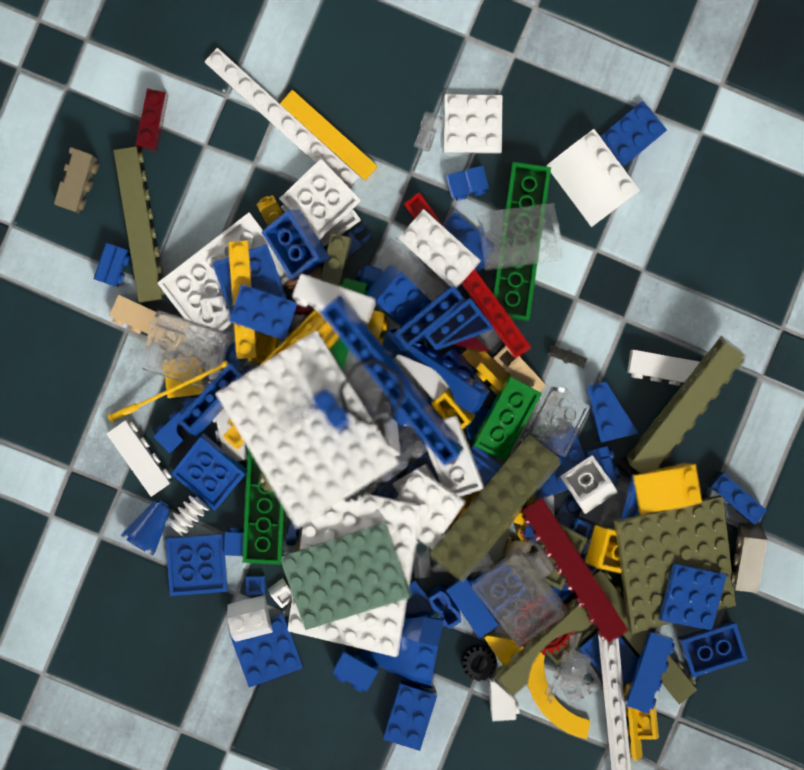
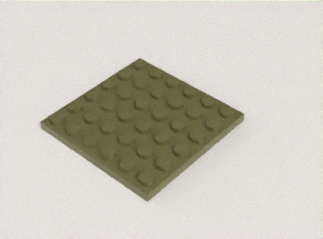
(655, 541)

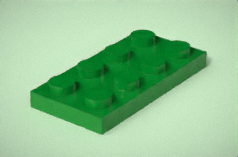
(506, 418)

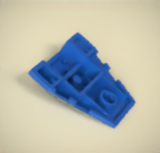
(416, 651)

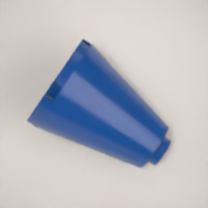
(148, 527)

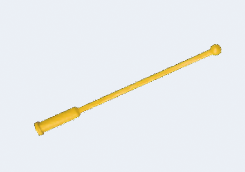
(134, 407)

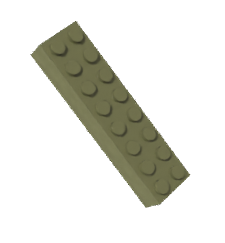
(685, 406)
(495, 508)

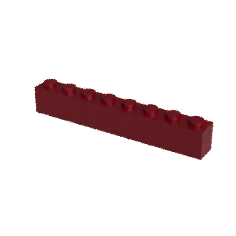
(575, 570)

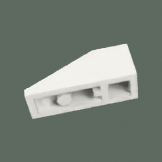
(424, 378)

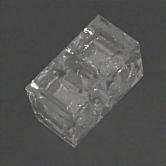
(585, 688)

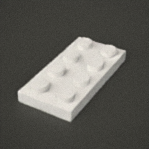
(439, 249)
(462, 473)

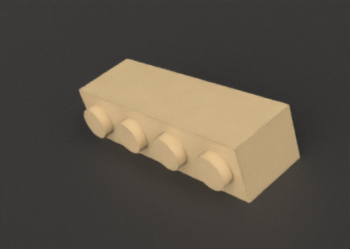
(132, 314)

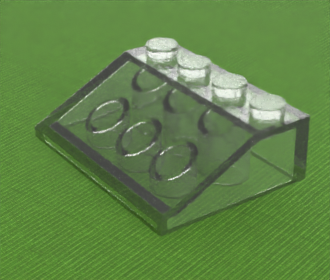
(519, 237)
(184, 349)
(519, 597)

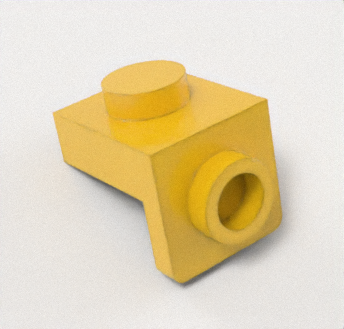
(269, 209)

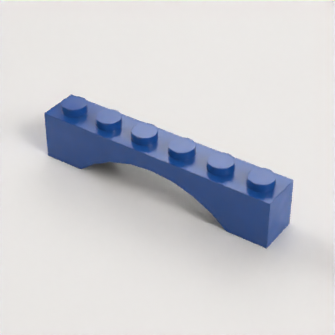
(466, 391)

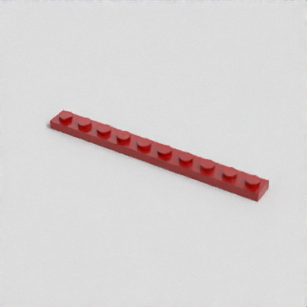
(481, 294)

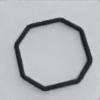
(395, 407)

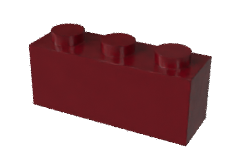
(152, 120)

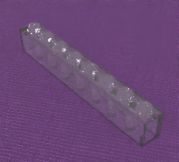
(430, 284)

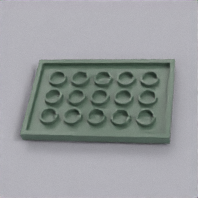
(346, 576)

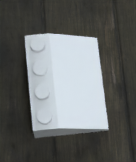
(592, 178)

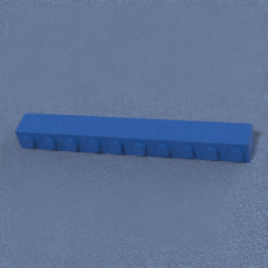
(414, 406)

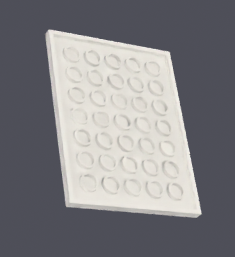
(310, 462)
(381, 627)

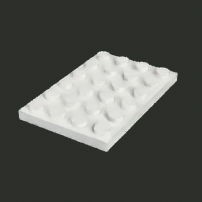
(198, 280)

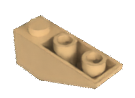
(518, 369)

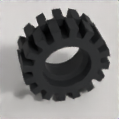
(479, 651)

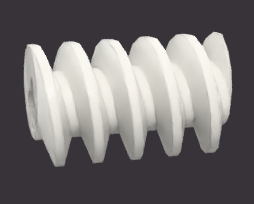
(188, 514)

